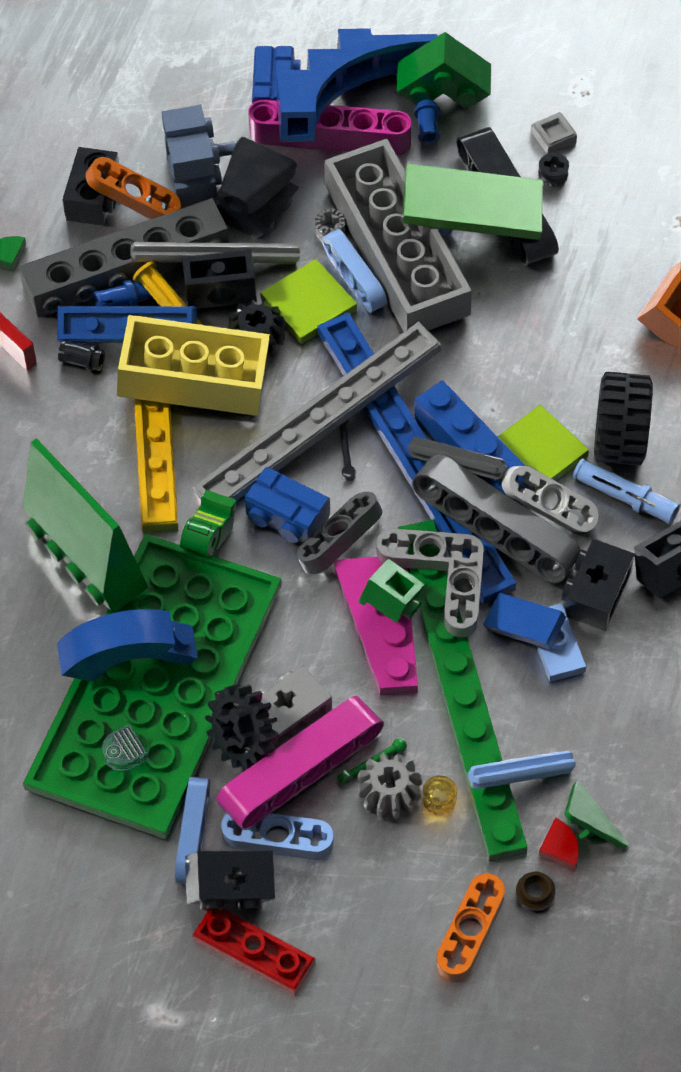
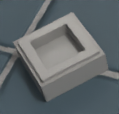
(554, 132)

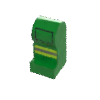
(209, 524)

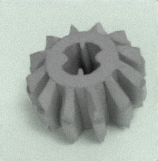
(404, 781)

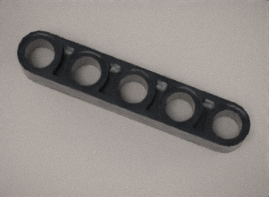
(485, 154)

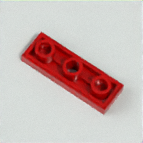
(272, 961)

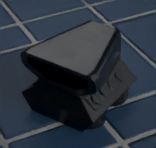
(255, 188)

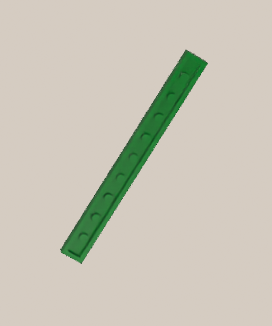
(466, 710)

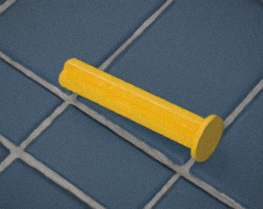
(157, 286)

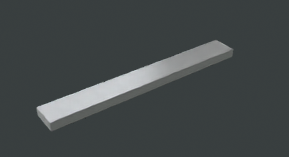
(323, 413)

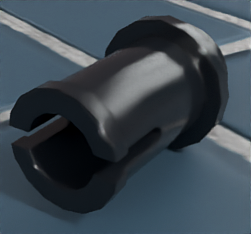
(89, 357)

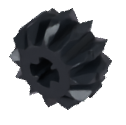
(260, 320)

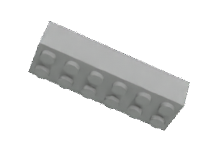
(405, 258)

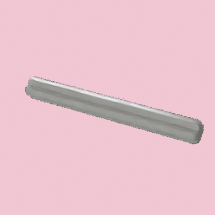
(173, 251)

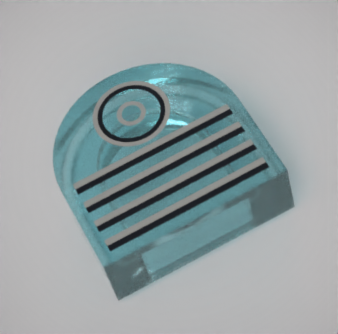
(123, 749)

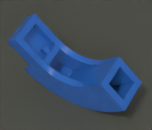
(123, 637)

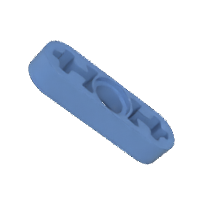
(192, 823)

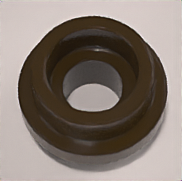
(535, 880)

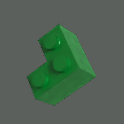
(446, 69)

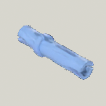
(663, 509)

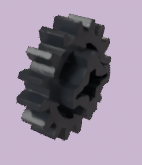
(241, 725)

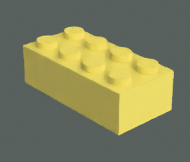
(192, 365)

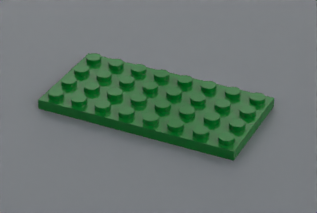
(155, 696)

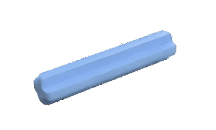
(521, 769)

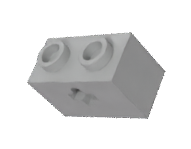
(296, 703)

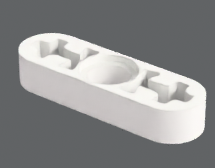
(565, 496)

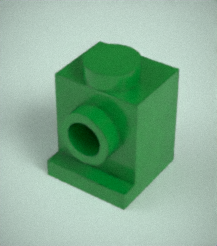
(393, 592)

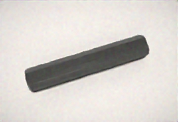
(473, 461)

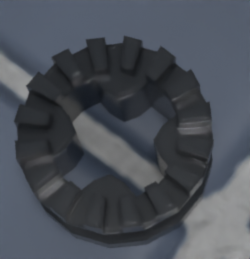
(557, 177)

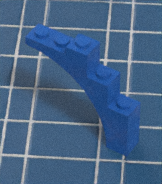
(332, 72)

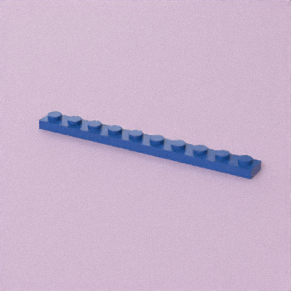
(397, 430)

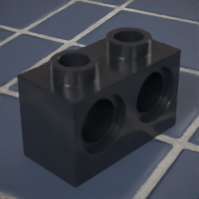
(79, 199)

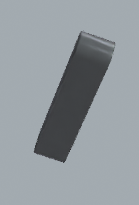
(496, 518)

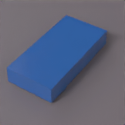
(524, 620)

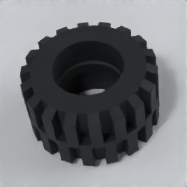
(623, 418)

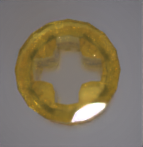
(434, 804)

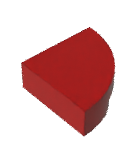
(560, 845)

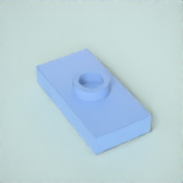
(564, 656)

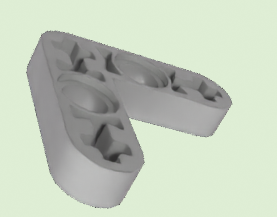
(456, 566)

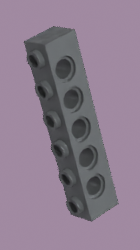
(106, 261)

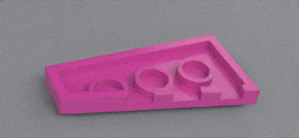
(386, 643)

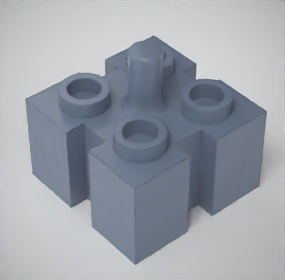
(193, 154)

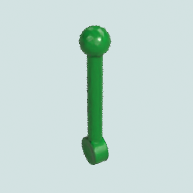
(399, 745)

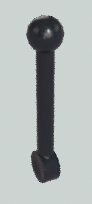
(348, 471)

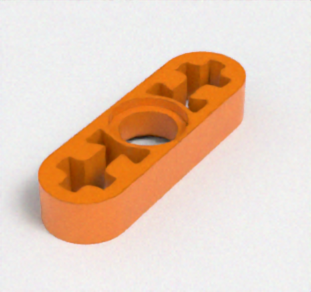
(119, 193)
(449, 946)

